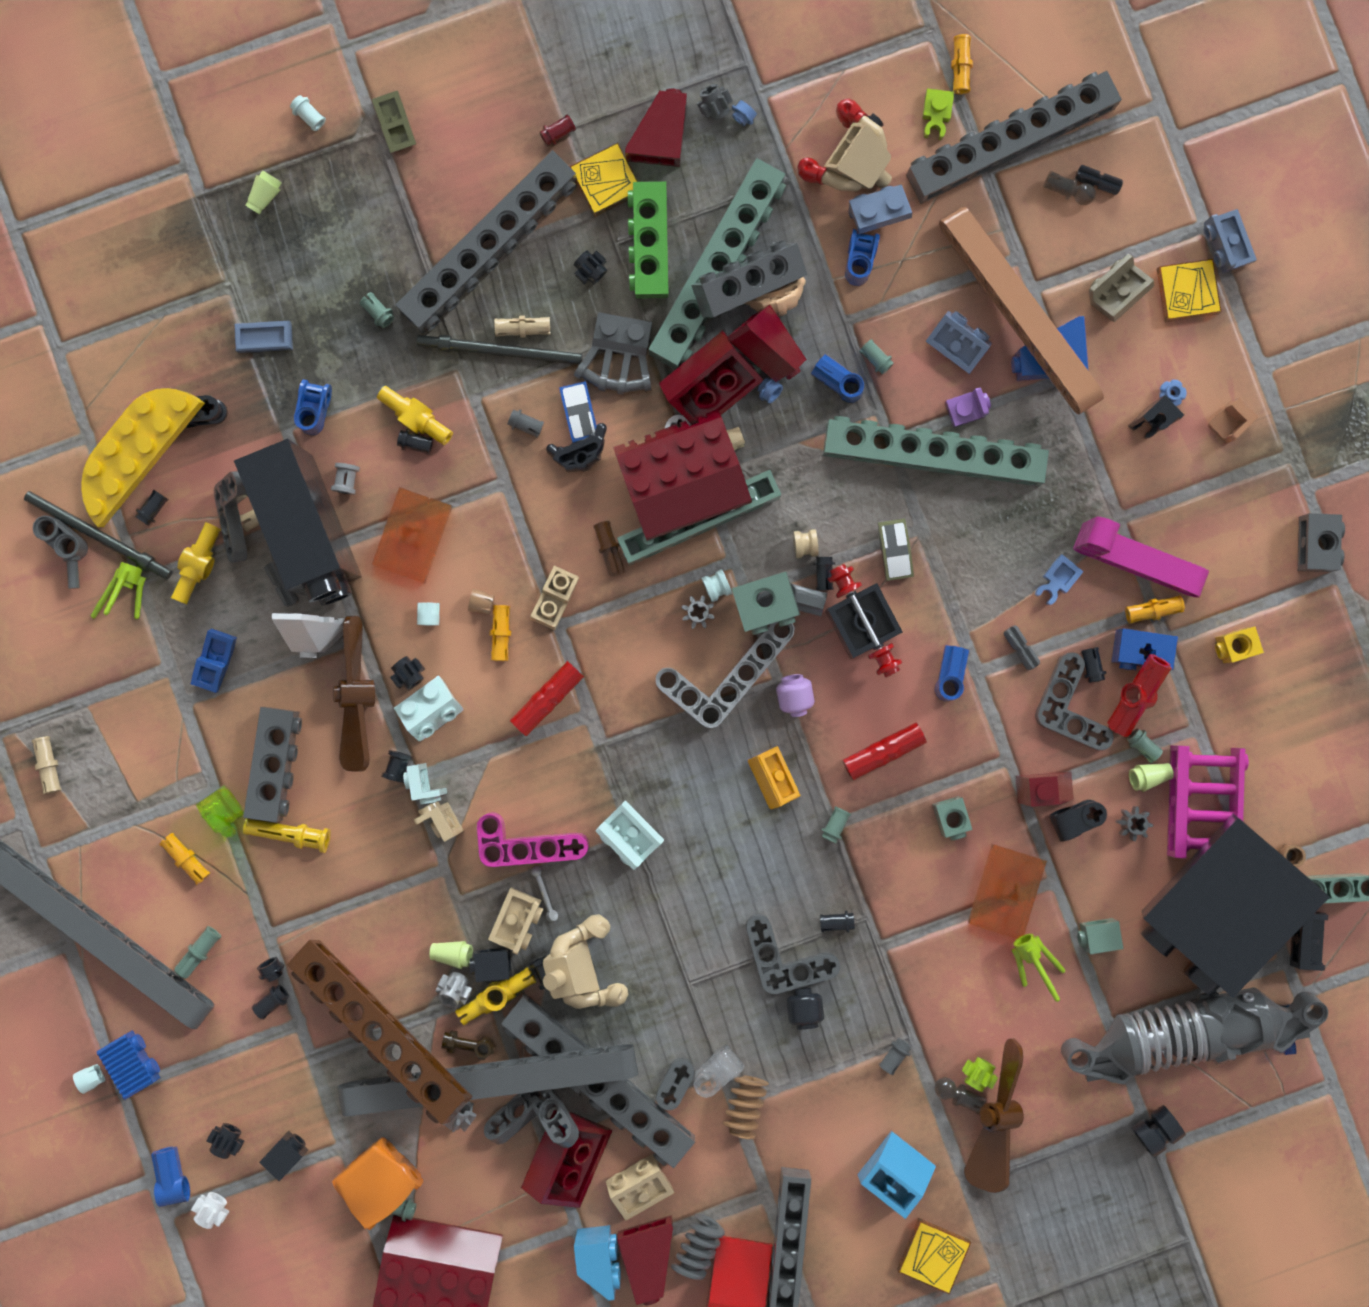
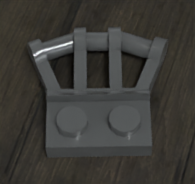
(622, 337)

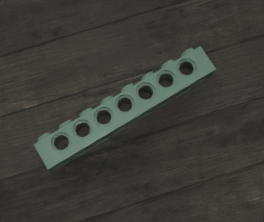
(760, 177)
(1033, 457)

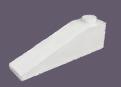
(308, 632)

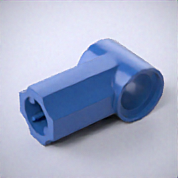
(837, 376)
(952, 670)
(170, 1183)

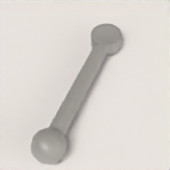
(551, 915)

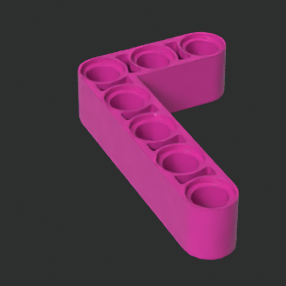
(1101, 542)

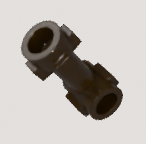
(481, 1048)

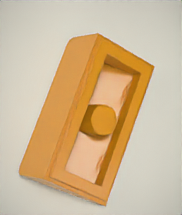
(774, 778)

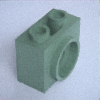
(756, 617)

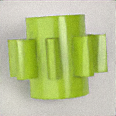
(980, 1074)

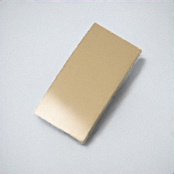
(554, 598)

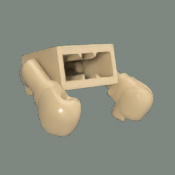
(571, 969)

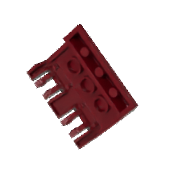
(683, 475)
(436, 1265)

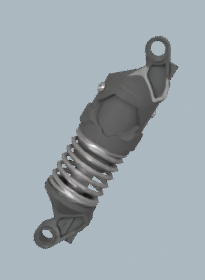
(1201, 1030)

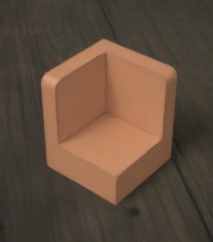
(1233, 420)

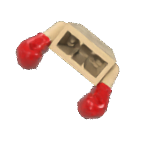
(858, 157)

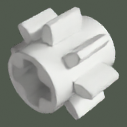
(210, 1210)

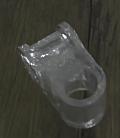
(721, 1068)

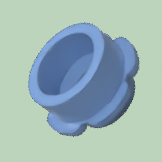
(743, 113)
(1175, 385)
(769, 390)

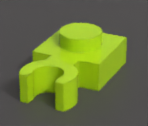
(938, 110)

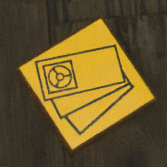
(604, 179)
(1189, 290)
(934, 1256)

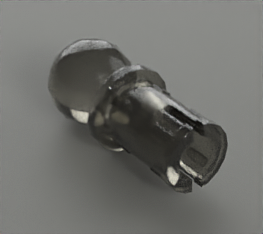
(1083, 194)
(946, 1089)

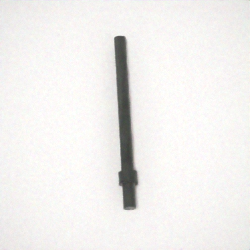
(446, 344)
(143, 560)

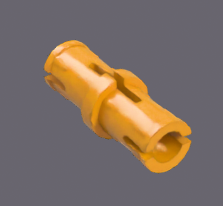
(961, 64)
(1154, 609)
(500, 633)
(184, 858)

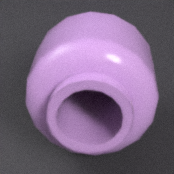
(795, 695)

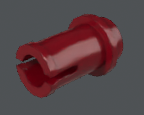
(557, 130)

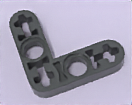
(227, 495)
(1064, 715)
(775, 965)
(533, 1107)

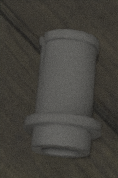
(525, 423)
(895, 1056)

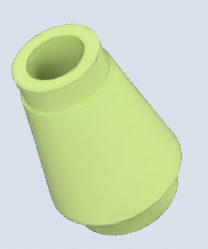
(263, 191)
(1149, 775)
(452, 953)

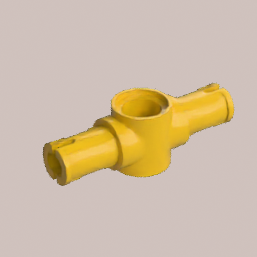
(415, 415)
(195, 563)
(484, 1004)

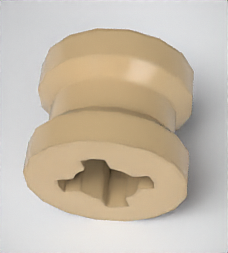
(805, 543)

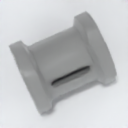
(348, 488)

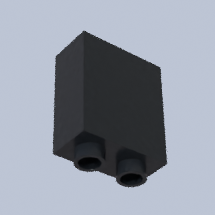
(299, 522)
(1231, 908)

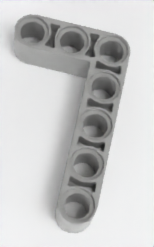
(733, 680)

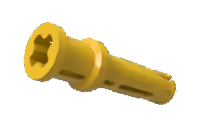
(300, 835)

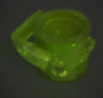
(220, 811)

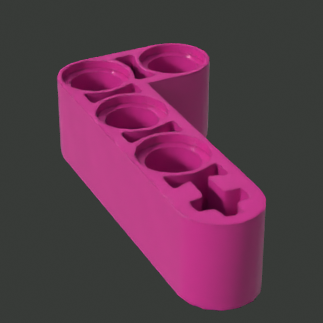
(533, 844)

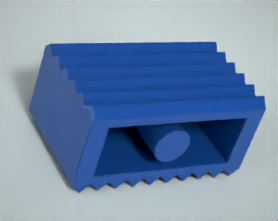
(129, 1064)

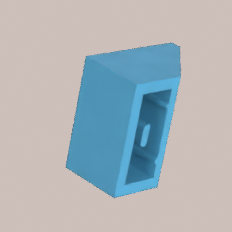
(897, 1174)
(595, 1259)

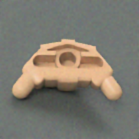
(780, 299)

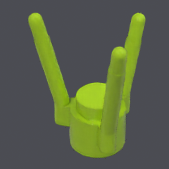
(127, 577)
(1028, 949)

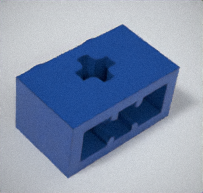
(1128, 643)

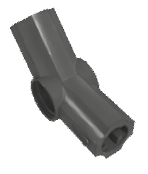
(807, 599)

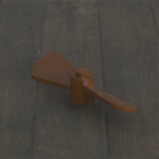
(353, 696)
(990, 1158)

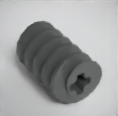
(700, 1249)

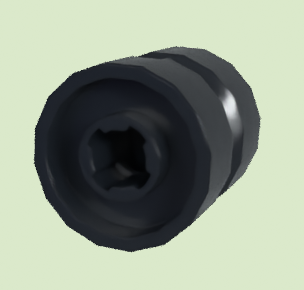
(1158, 1131)

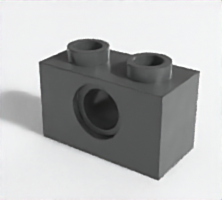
(1310, 554)

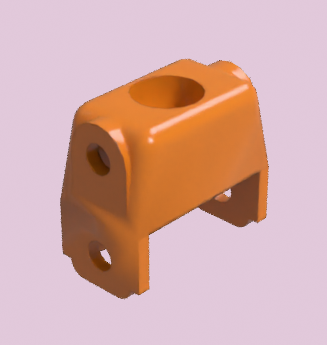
(377, 1182)

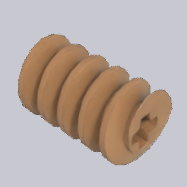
(746, 1106)

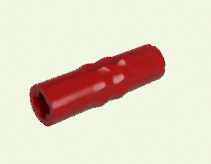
(546, 698)
(884, 751)

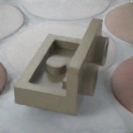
(1119, 288)

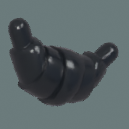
(582, 453)

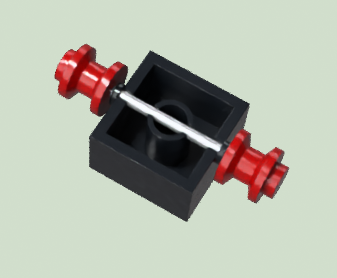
(864, 621)

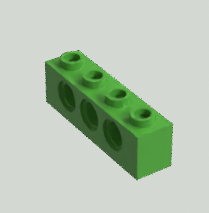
(654, 196)

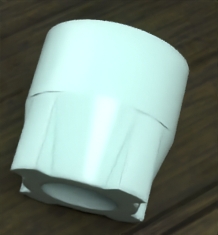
(428, 614)
(88, 1078)

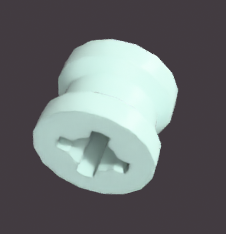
(716, 585)

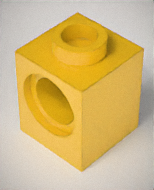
(1249, 645)

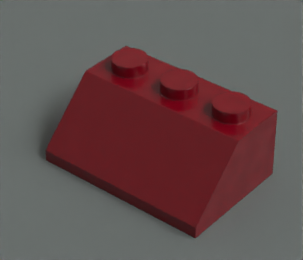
(710, 380)
(564, 1174)

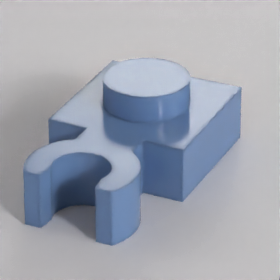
(1061, 577)

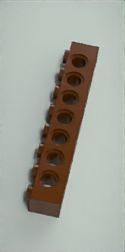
(453, 1094)

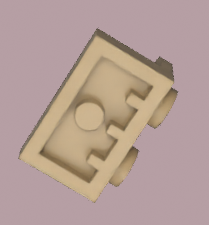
(444, 820)
(639, 1187)

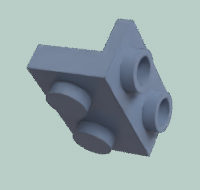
(879, 208)
(1229, 241)

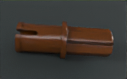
(609, 548)

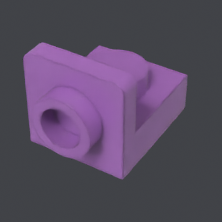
(968, 407)

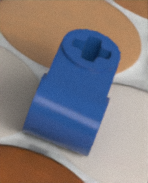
(861, 253)
(314, 401)

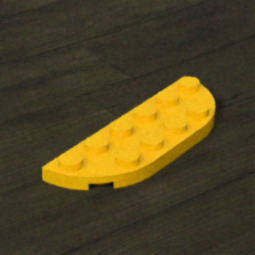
(133, 449)

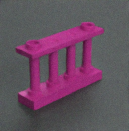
(1181, 787)

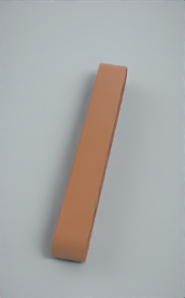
(1021, 310)

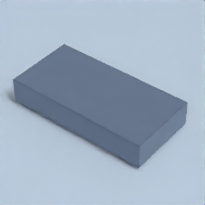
(263, 336)

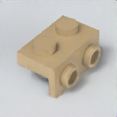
(515, 920)

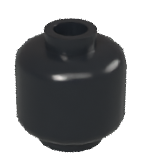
(805, 1009)

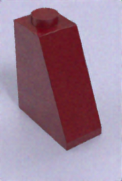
(661, 131)
(768, 345)
(1044, 789)
(646, 1258)

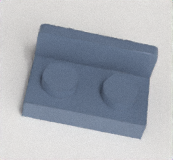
(959, 341)

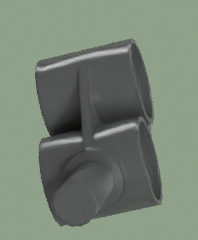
(58, 541)

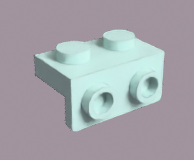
(428, 709)
(418, 782)
(629, 835)

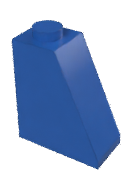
(1028, 368)

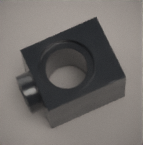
(491, 964)
(284, 1155)

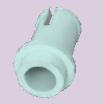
(301, 107)

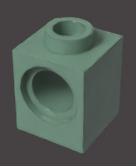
(941, 812)
(1100, 936)

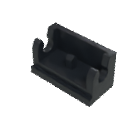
(1158, 415)
(1308, 944)

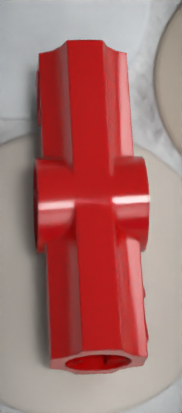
(1147, 684)

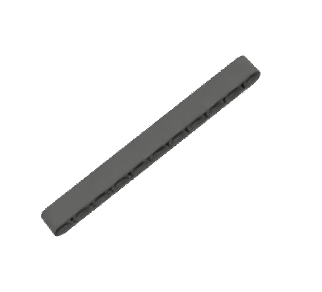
(102, 939)
(499, 1078)

